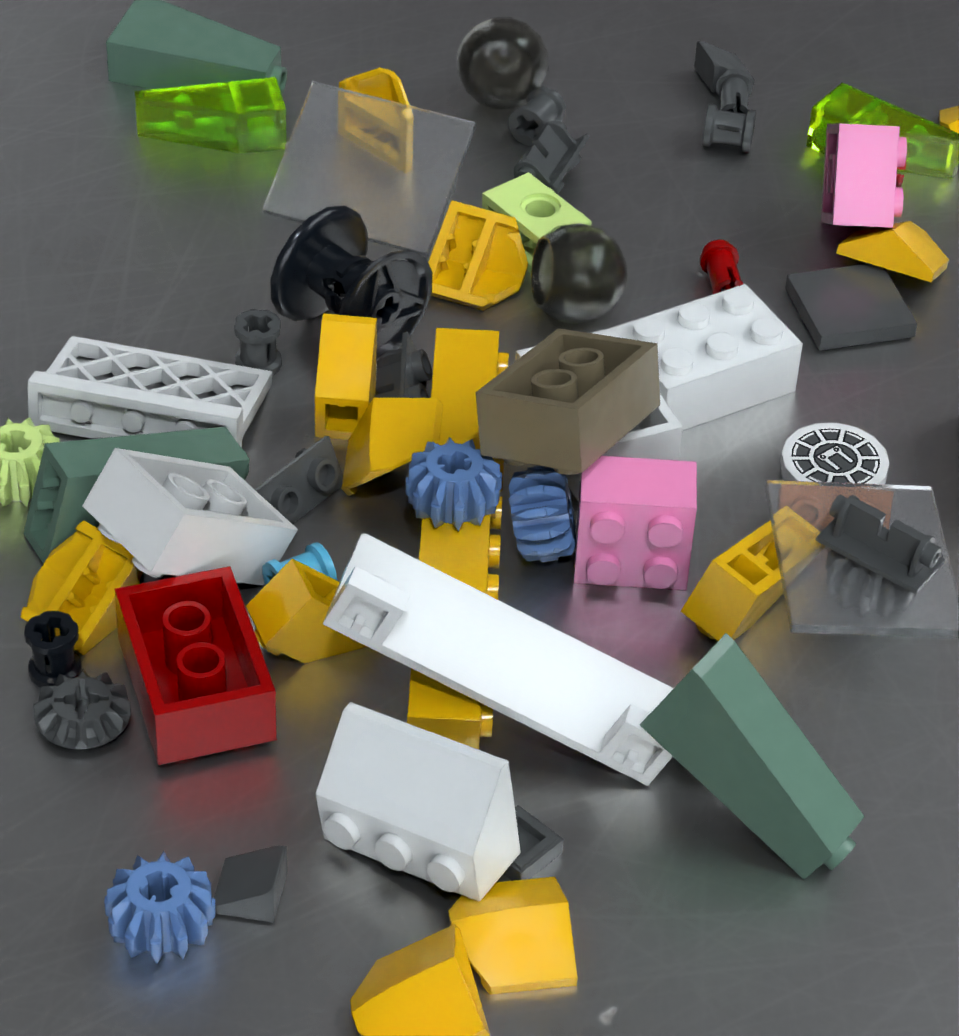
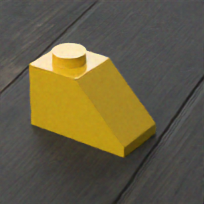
(292, 614)

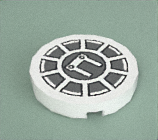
(834, 455)

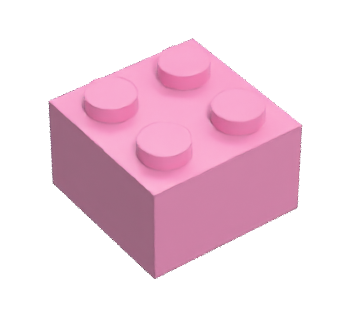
(862, 175)
(636, 523)

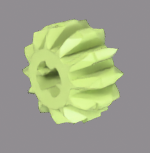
(20, 458)

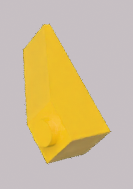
(737, 587)

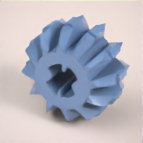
(453, 484)
(542, 514)
(160, 907)

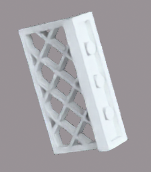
(122, 406)

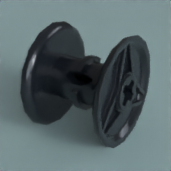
(328, 270)

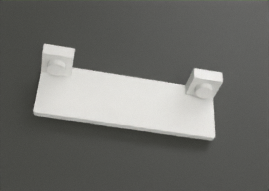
(499, 657)

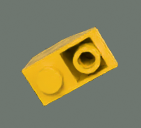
(344, 373)

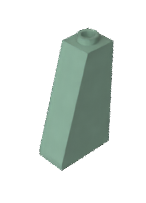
(172, 47)
(73, 467)
(756, 760)

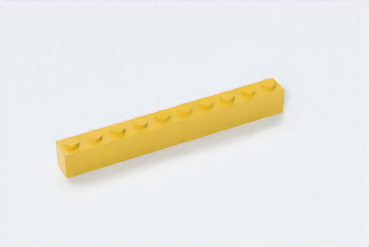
(461, 367)

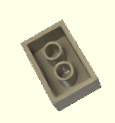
(568, 400)

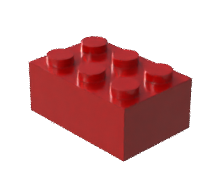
(195, 665)

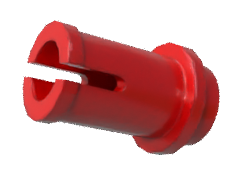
(720, 262)

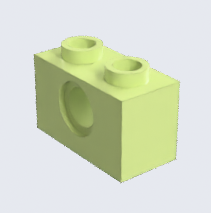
(534, 207)

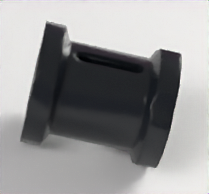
(52, 649)

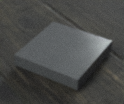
(850, 306)

